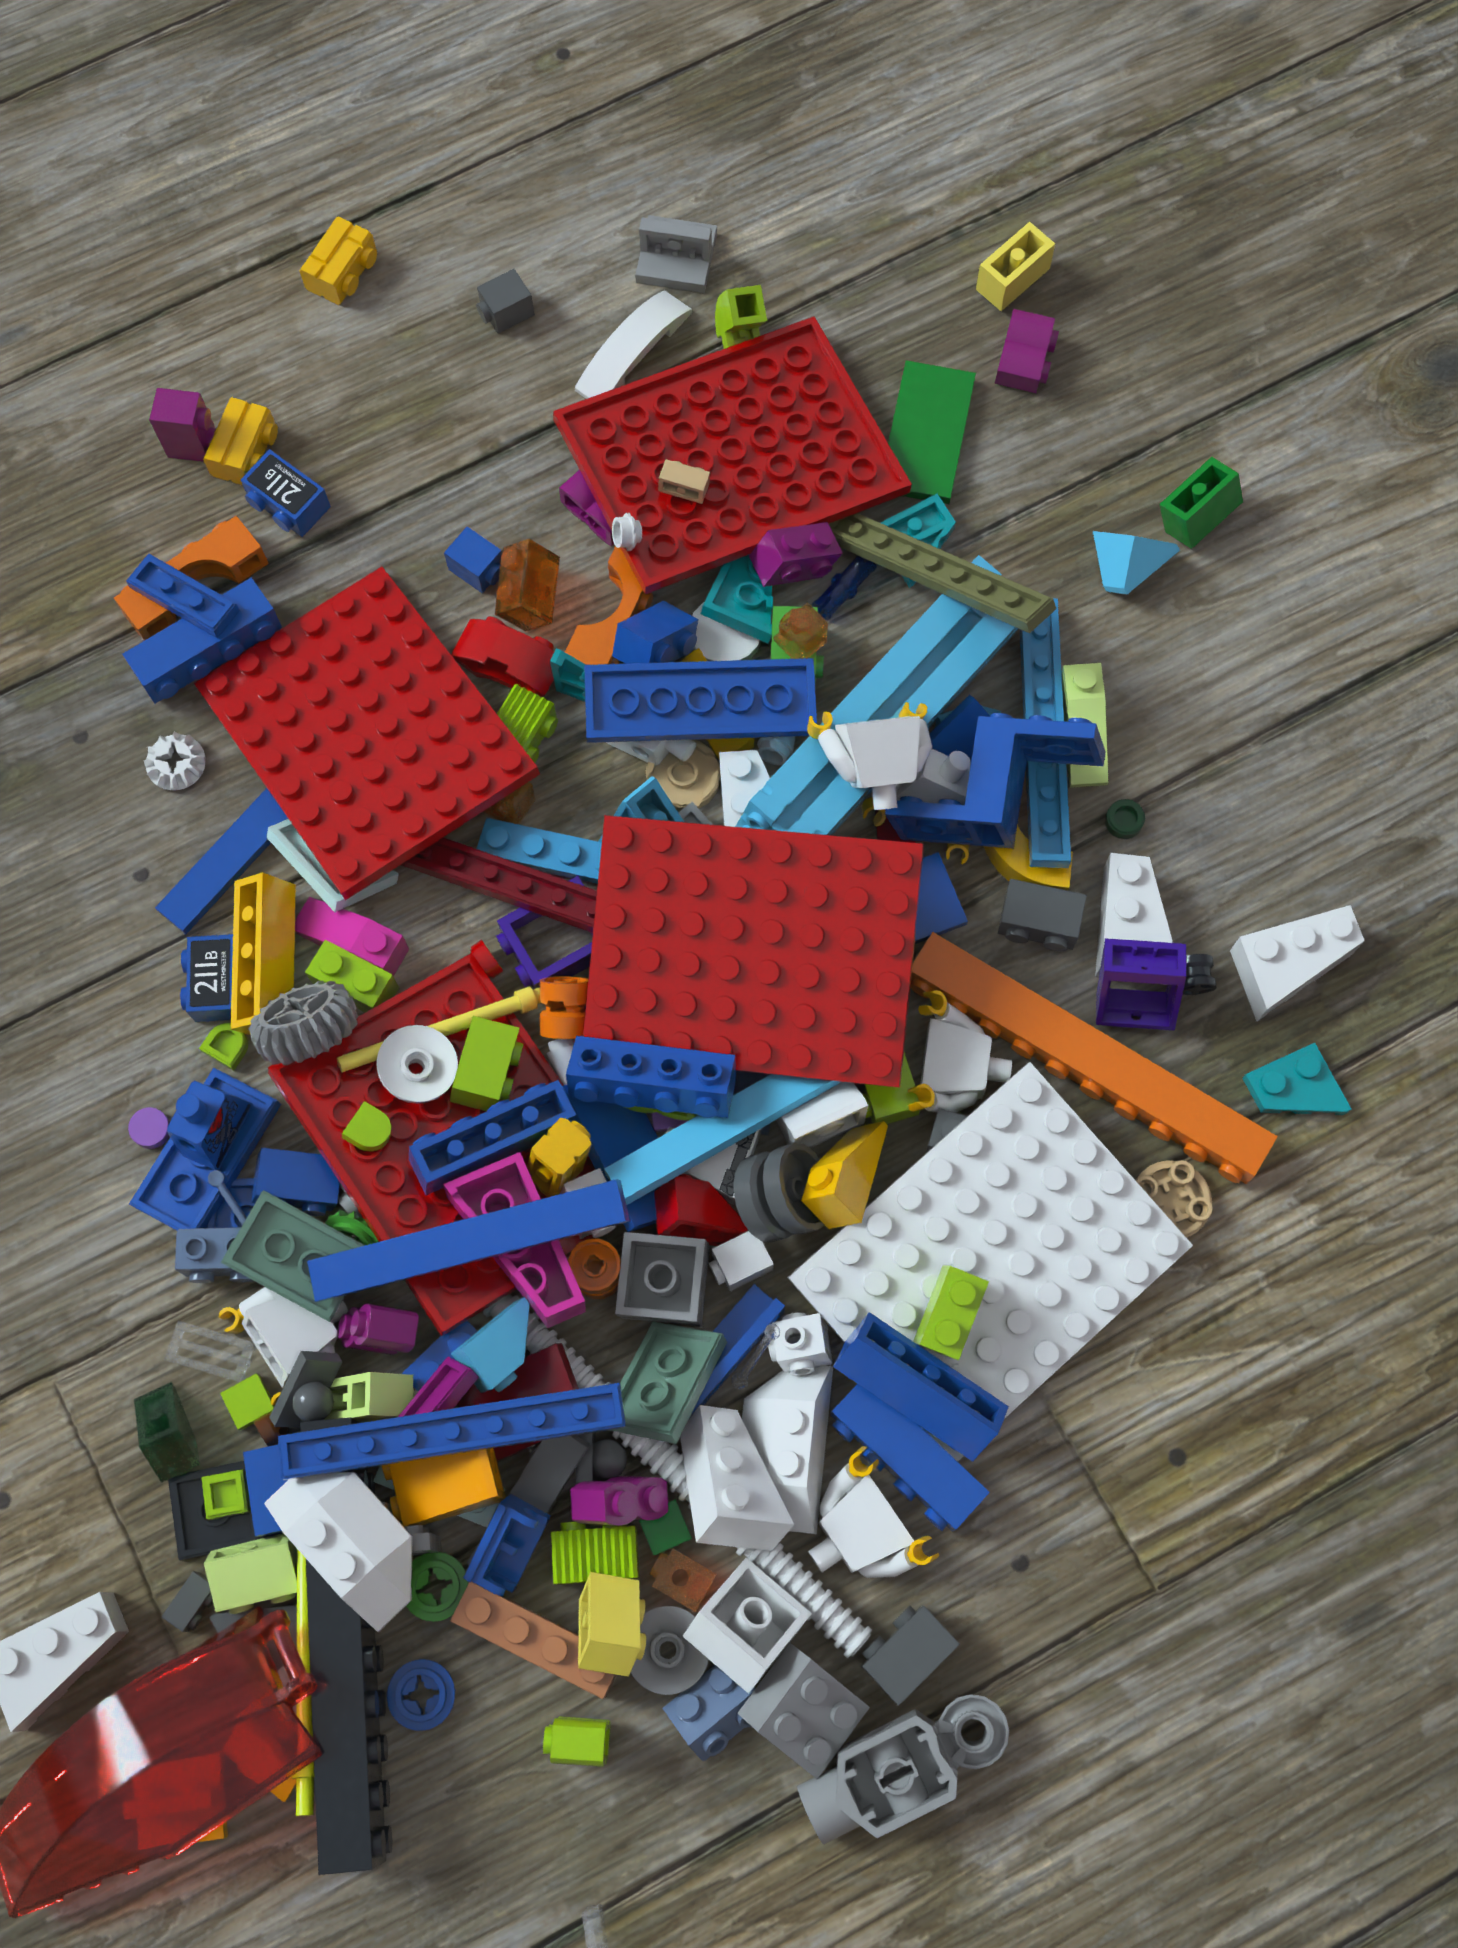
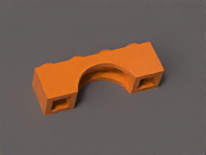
(224, 552)
(595, 642)

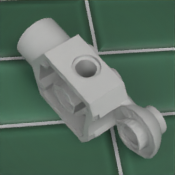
(902, 1769)

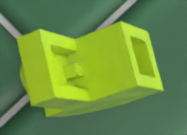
(739, 314)

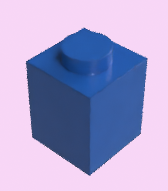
(474, 560)

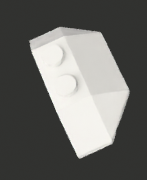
(790, 1431)
(349, 1541)

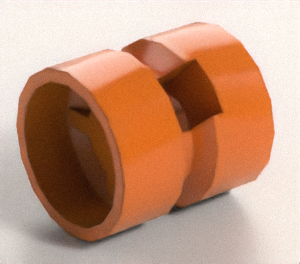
(565, 1006)
(595, 1268)

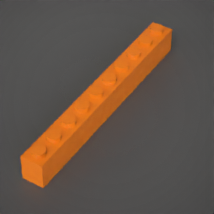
(1093, 1061)

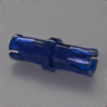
(844, 586)

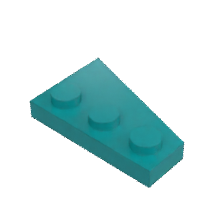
(741, 600)

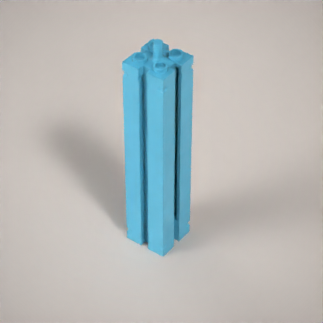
(925, 667)

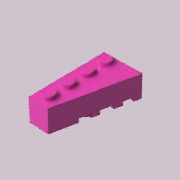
(538, 1271)

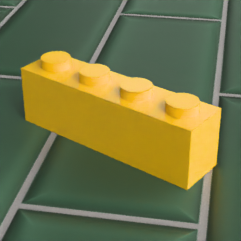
(261, 945)

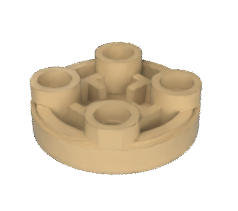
(1179, 1193)

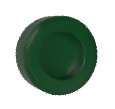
(1125, 819)

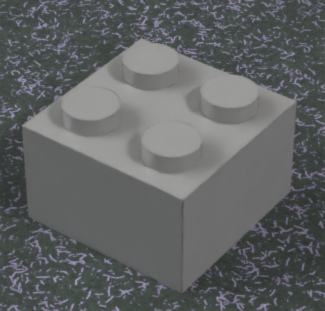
(662, 1278)
(803, 1710)

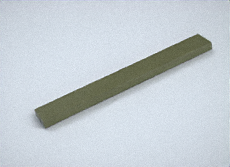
(943, 572)

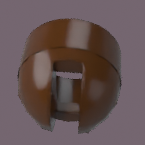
(268, 1431)

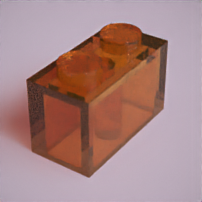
(527, 585)

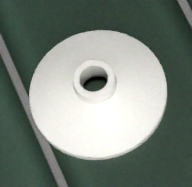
(421, 1046)

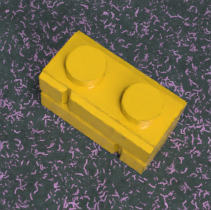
(339, 261)
(240, 440)
(559, 1156)

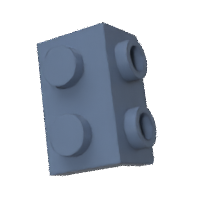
(201, 1253)
(708, 1712)

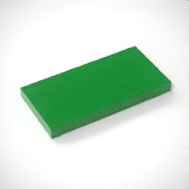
(930, 426)

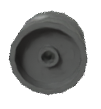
(771, 1190)

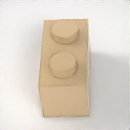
(684, 481)

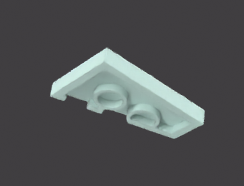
(296, 852)

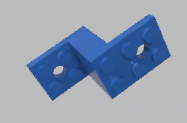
(997, 780)

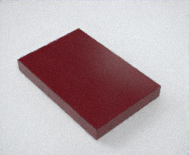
(540, 1374)

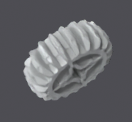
(303, 1022)

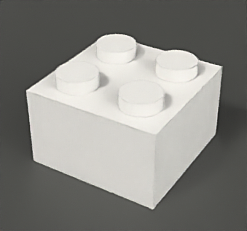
(746, 1625)

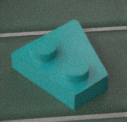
(925, 521)
(1297, 1084)

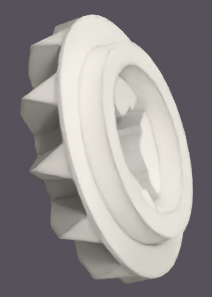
(185, 772)

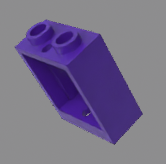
(1140, 963)
(526, 970)

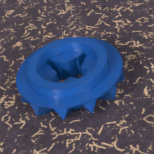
(406, 1681)

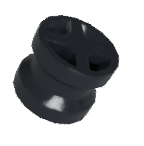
(1199, 974)

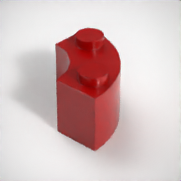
(505, 655)

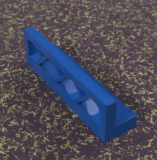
(743, 1331)

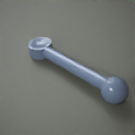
(217, 1179)

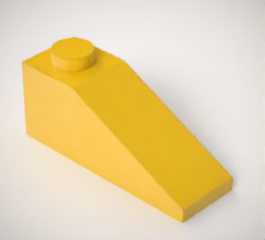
(844, 1176)

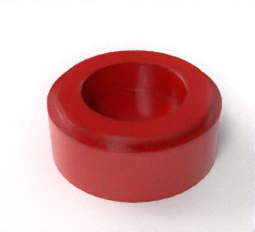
(486, 959)

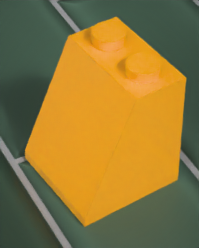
(444, 1486)

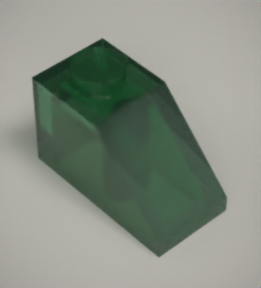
(165, 1433)

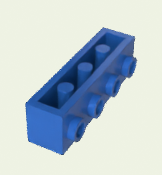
(189, 653)
(651, 1076)
(489, 1137)
(917, 1387)
(911, 1456)

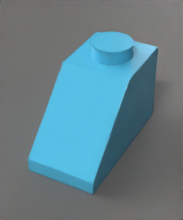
(497, 1348)

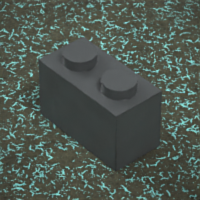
(1041, 915)
(908, 1653)

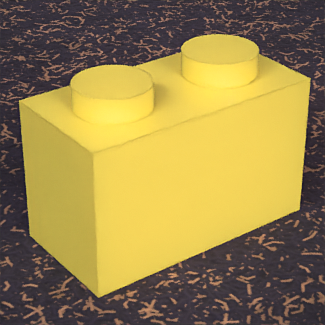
(1015, 266)
(610, 1624)

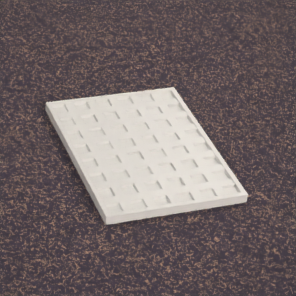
(1017, 1201)

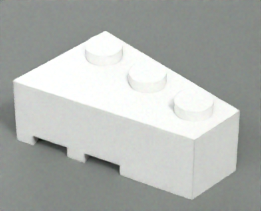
(741, 778)
(1130, 903)
(1292, 955)
(729, 1484)
(53, 1654)

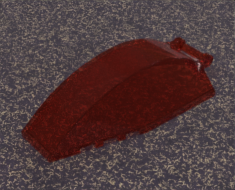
(157, 1765)

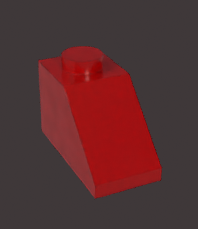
(695, 1210)

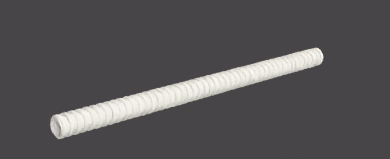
(670, 1466)

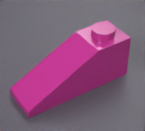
(353, 933)

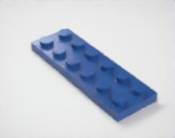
(699, 700)

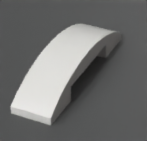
(631, 342)

